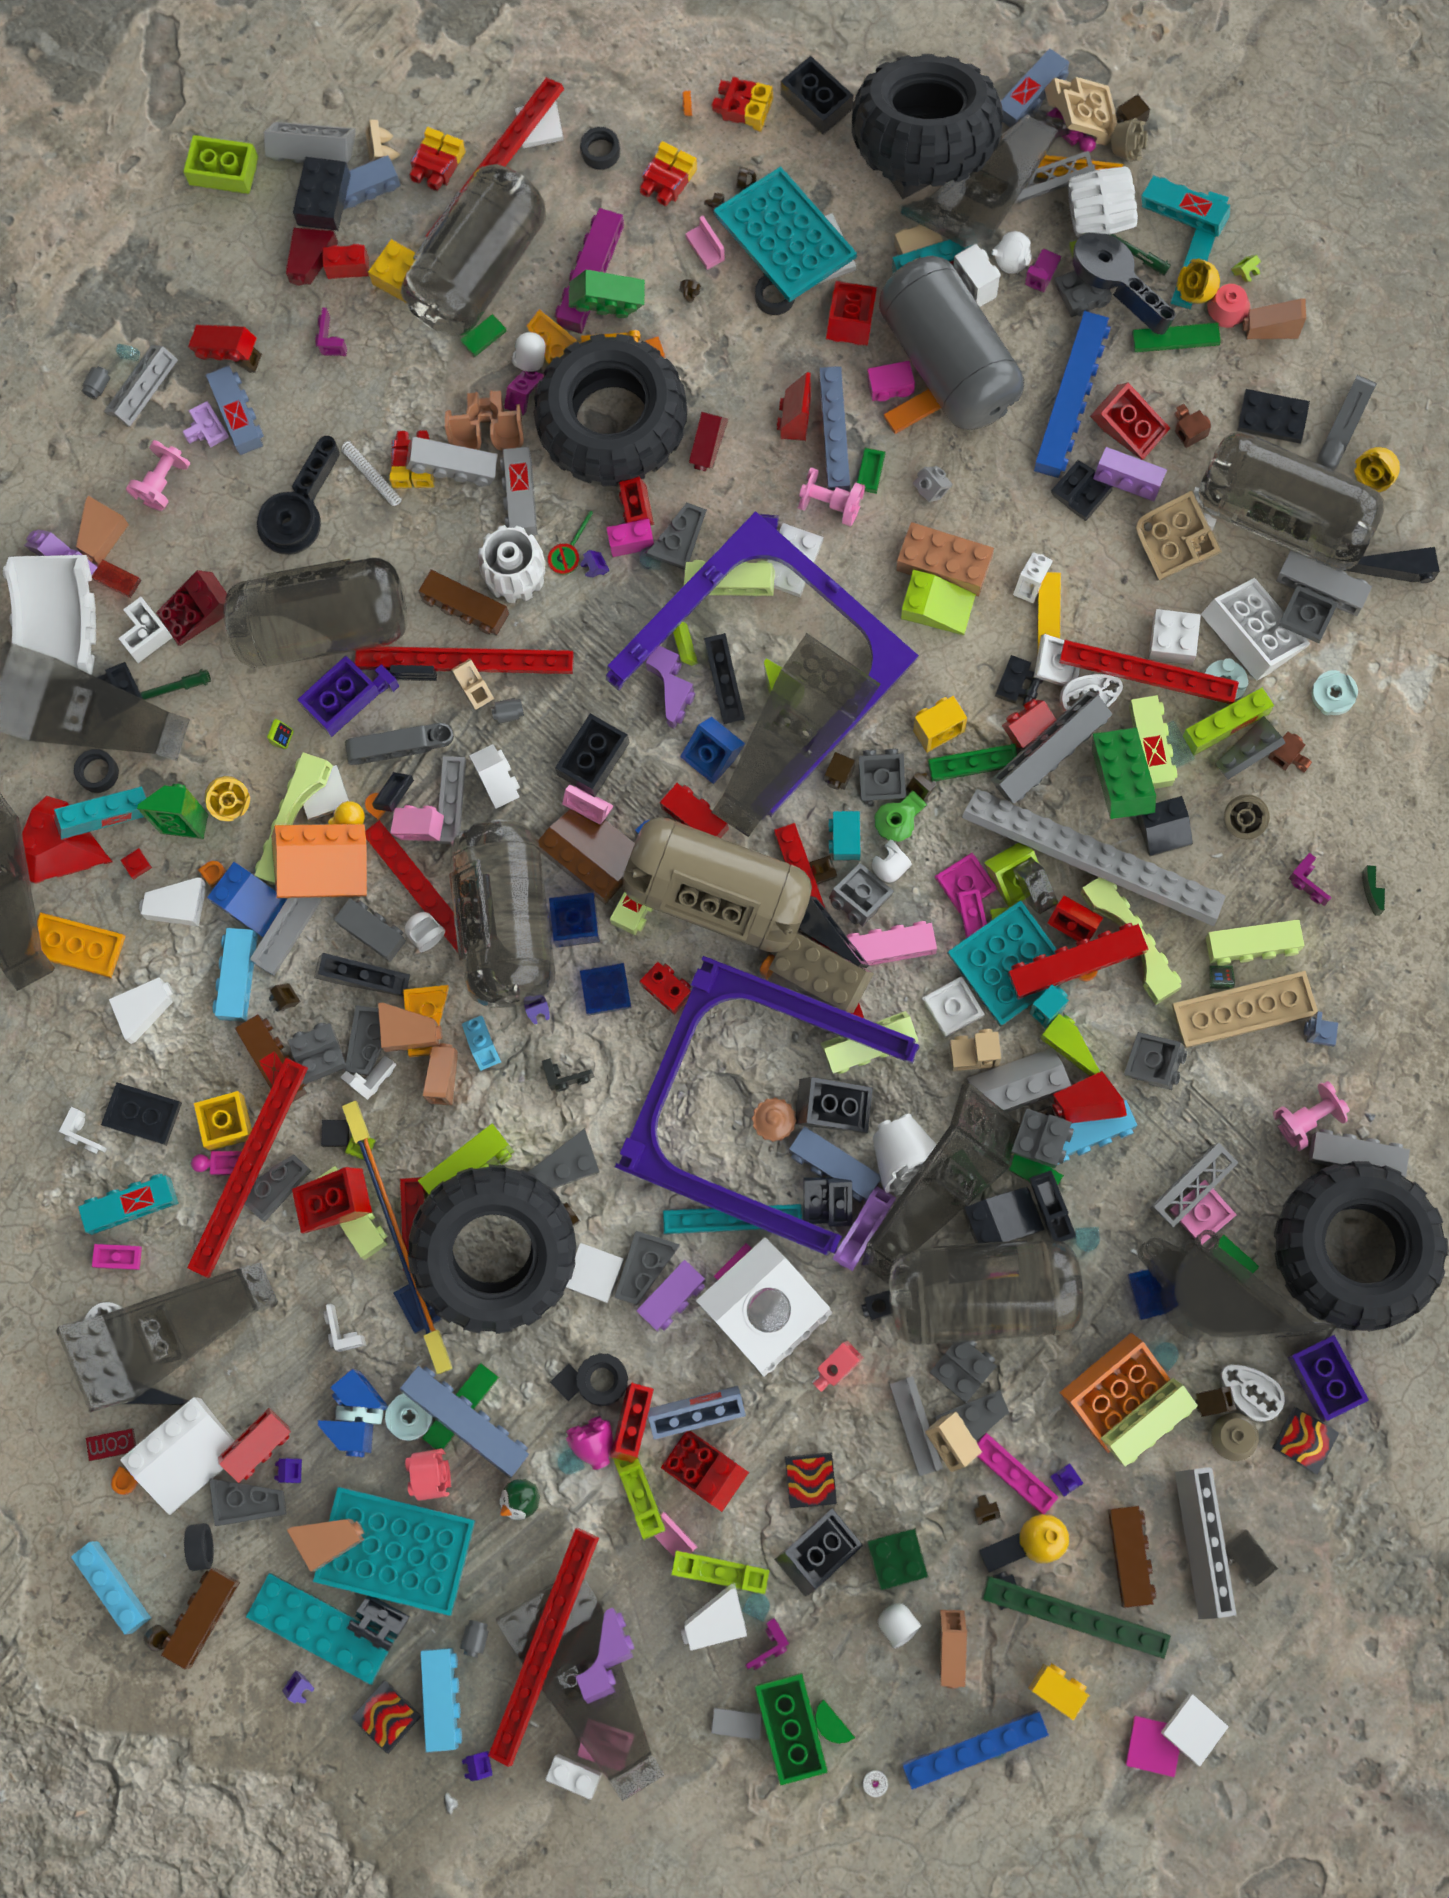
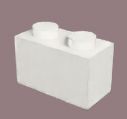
(573, 1776)

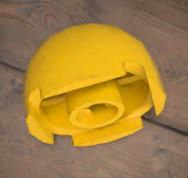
(1198, 281)
(1377, 468)
(226, 798)
(1044, 1538)

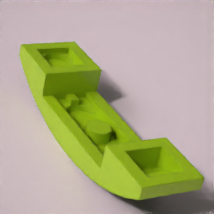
(640, 1497)
(720, 1572)

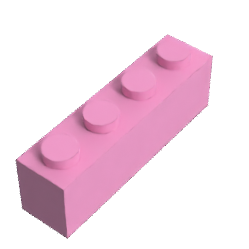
(895, 944)

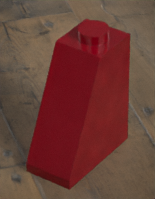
(306, 254)
(707, 440)

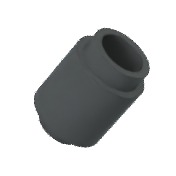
(95, 382)
(507, 710)
(474, 1638)

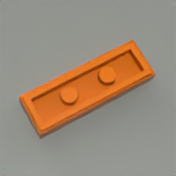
(911, 411)

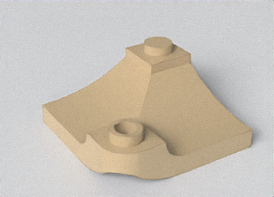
(1084, 107)
(1177, 536)

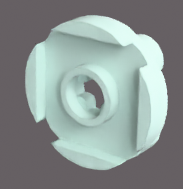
(1230, 669)
(1329, 704)
(358, 1414)
(400, 1427)

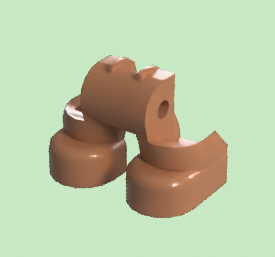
(505, 427)

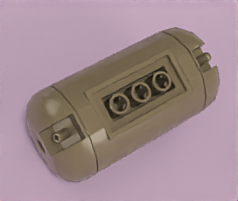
(717, 884)

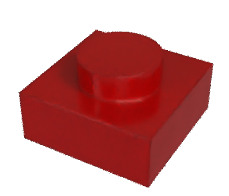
(136, 863)

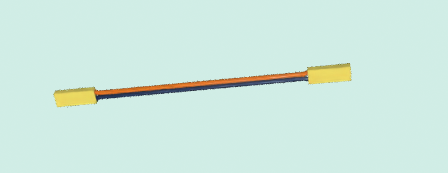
(360, 1133)

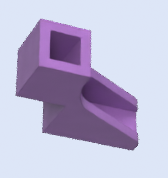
(47, 544)
(677, 691)
(864, 1227)
(613, 1650)

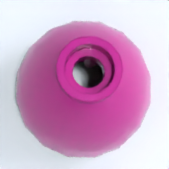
(592, 1442)

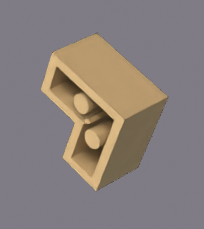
(977, 1052)

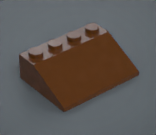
(588, 852)

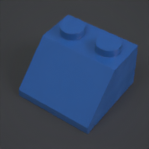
(712, 749)
(357, 1391)
(351, 1437)

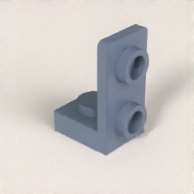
(1321, 1031)

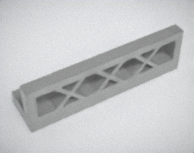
(1057, 182)
(141, 384)
(284, 933)
(1187, 1178)
(915, 1425)

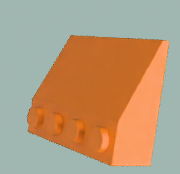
(320, 860)
(1114, 1386)

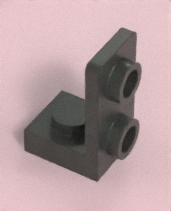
(552, 1072)

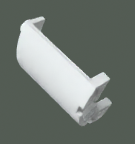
(53, 607)

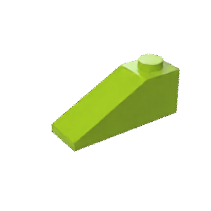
(1068, 1041)

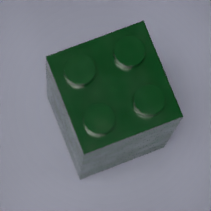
(897, 1559)

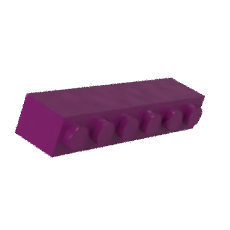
(595, 256)

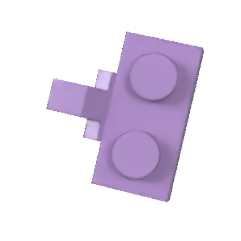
(205, 426)

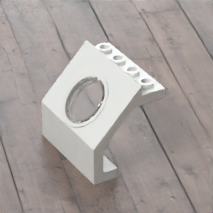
(765, 1306)

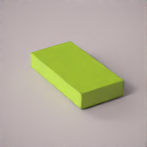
(685, 645)

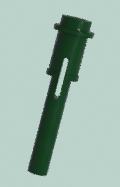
(1158, 264)
(187, 682)

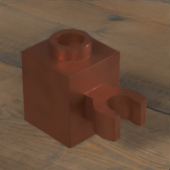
(1191, 427)
(1290, 753)

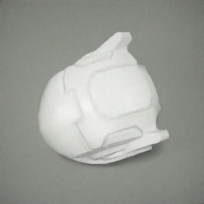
(1013, 252)

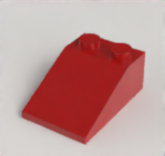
(851, 313)
(795, 409)
(1130, 420)
(332, 1199)

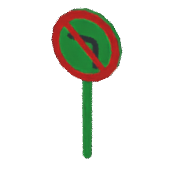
(565, 557)

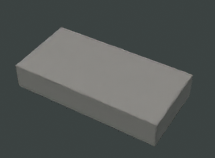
(736, 1723)

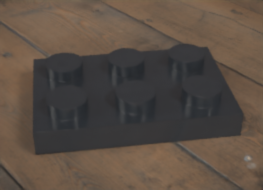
(1273, 416)
(141, 1113)

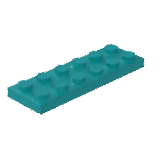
(316, 1628)

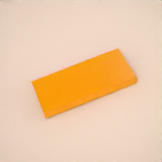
(79, 945)

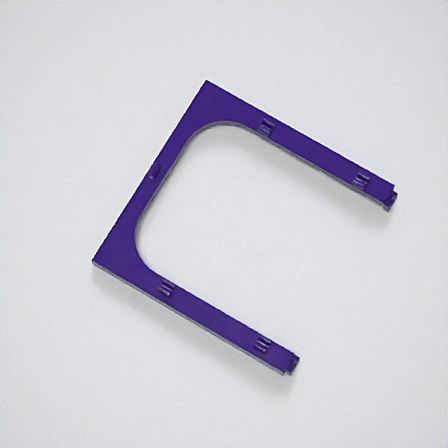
(762, 541)
(712, 986)

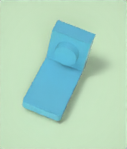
(480, 1043)

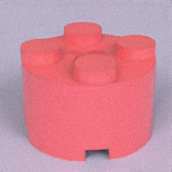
(428, 1475)

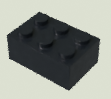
(816, 95)
(321, 193)
(592, 755)

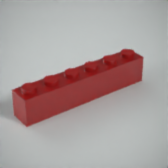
(1077, 961)

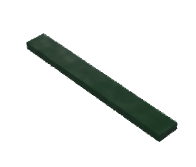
(1075, 1617)

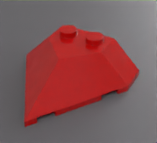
(48, 853)

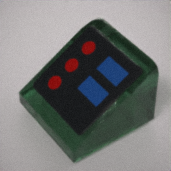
(1221, 977)

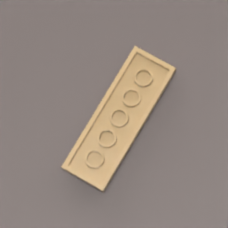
(1244, 1009)

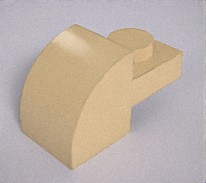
(472, 684)

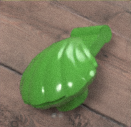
(902, 813)

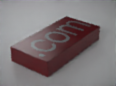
(110, 1444)

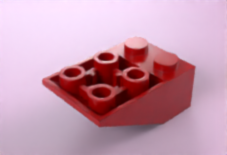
(704, 1470)

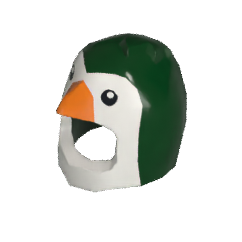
(519, 1499)

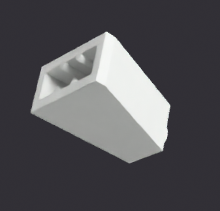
(175, 903)
(141, 1007)
(716, 1621)

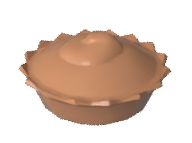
(774, 1119)

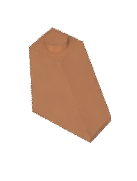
(1276, 320)
(99, 530)
(406, 1029)
(441, 1075)
(325, 1541)
(953, 1648)

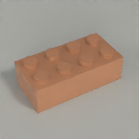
(945, 556)

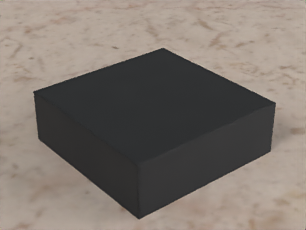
(335, 1133)
(566, 1382)

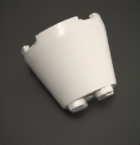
(900, 1152)

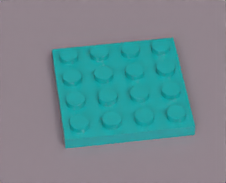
(992, 951)

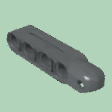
(1346, 422)
(397, 743)

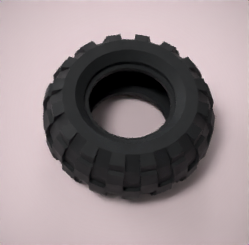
(927, 119)
(601, 365)
(1397, 1203)
(504, 1303)

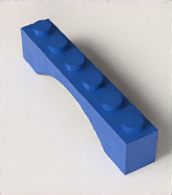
(975, 1750)

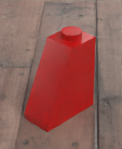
(1089, 1100)

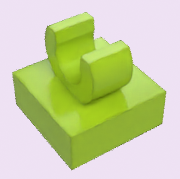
(1245, 266)

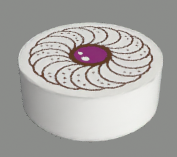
(875, 1783)

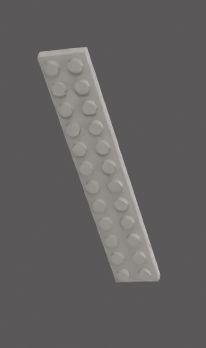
(1095, 857)

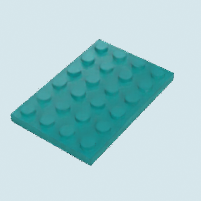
(785, 234)
(405, 1555)

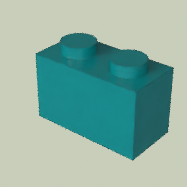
(846, 835)
(1049, 1005)

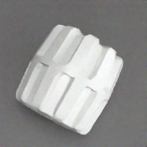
(1102, 201)
(512, 563)

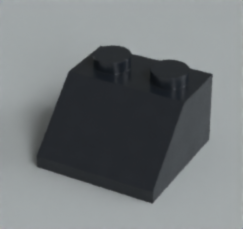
(1167, 827)

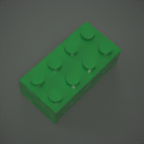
(1123, 773)
(791, 1729)

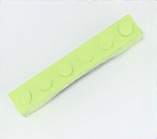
(309, 777)
(1106, 901)

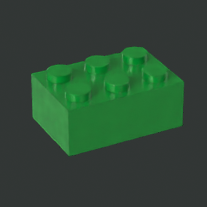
(606, 293)

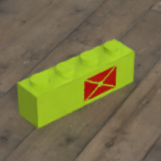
(1228, 721)

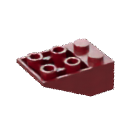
(193, 607)

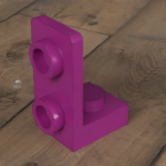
(1043, 270)
(328, 346)
(519, 390)
(1302, 883)
(774, 1633)

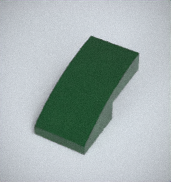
(1374, 895)

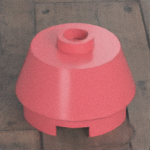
(1229, 305)

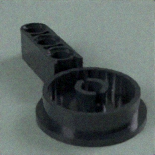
(1110, 264)
(298, 505)

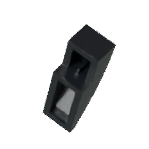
(1052, 1207)

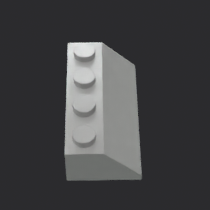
(302, 140)
(1023, 1080)

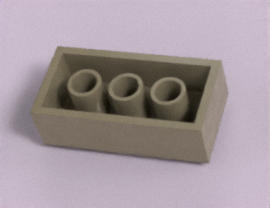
(822, 972)

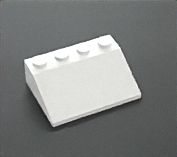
(1249, 627)
(179, 1455)

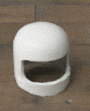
(529, 352)
(893, 865)
(424, 931)
(898, 1624)

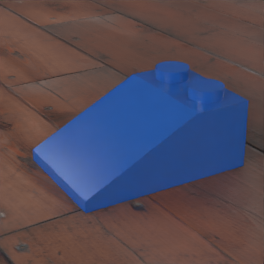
(247, 899)

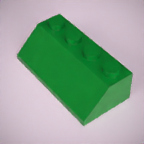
(175, 812)

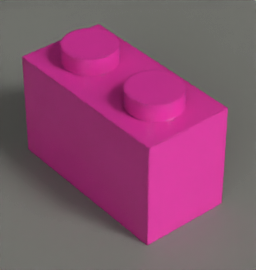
(891, 381)
(630, 537)

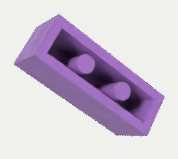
(1130, 474)
(672, 1296)

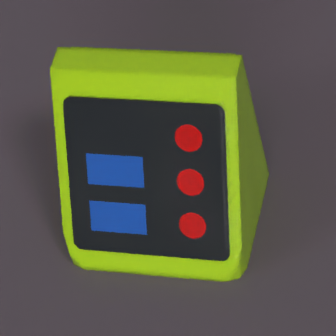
(280, 734)

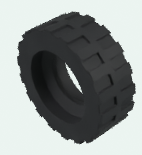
(608, 1362)

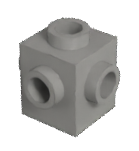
(932, 483)

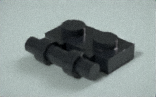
(1013, 679)
(381, 1616)

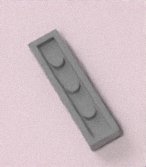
(451, 797)

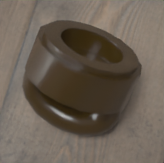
(742, 178)
(718, 199)
(691, 288)
(155, 1638)

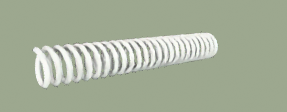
(380, 488)

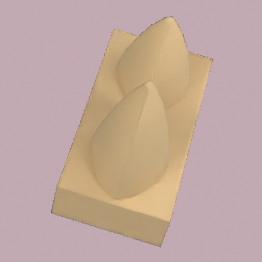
(375, 136)

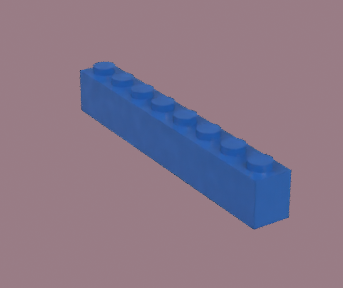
(1071, 395)

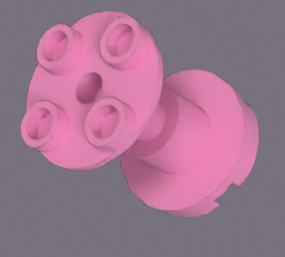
(154, 482)
(839, 499)
(1296, 1125)

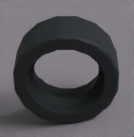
(596, 134)
(766, 306)
(91, 755)
(198, 1547)

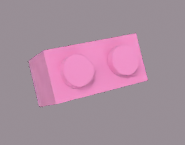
(417, 823)

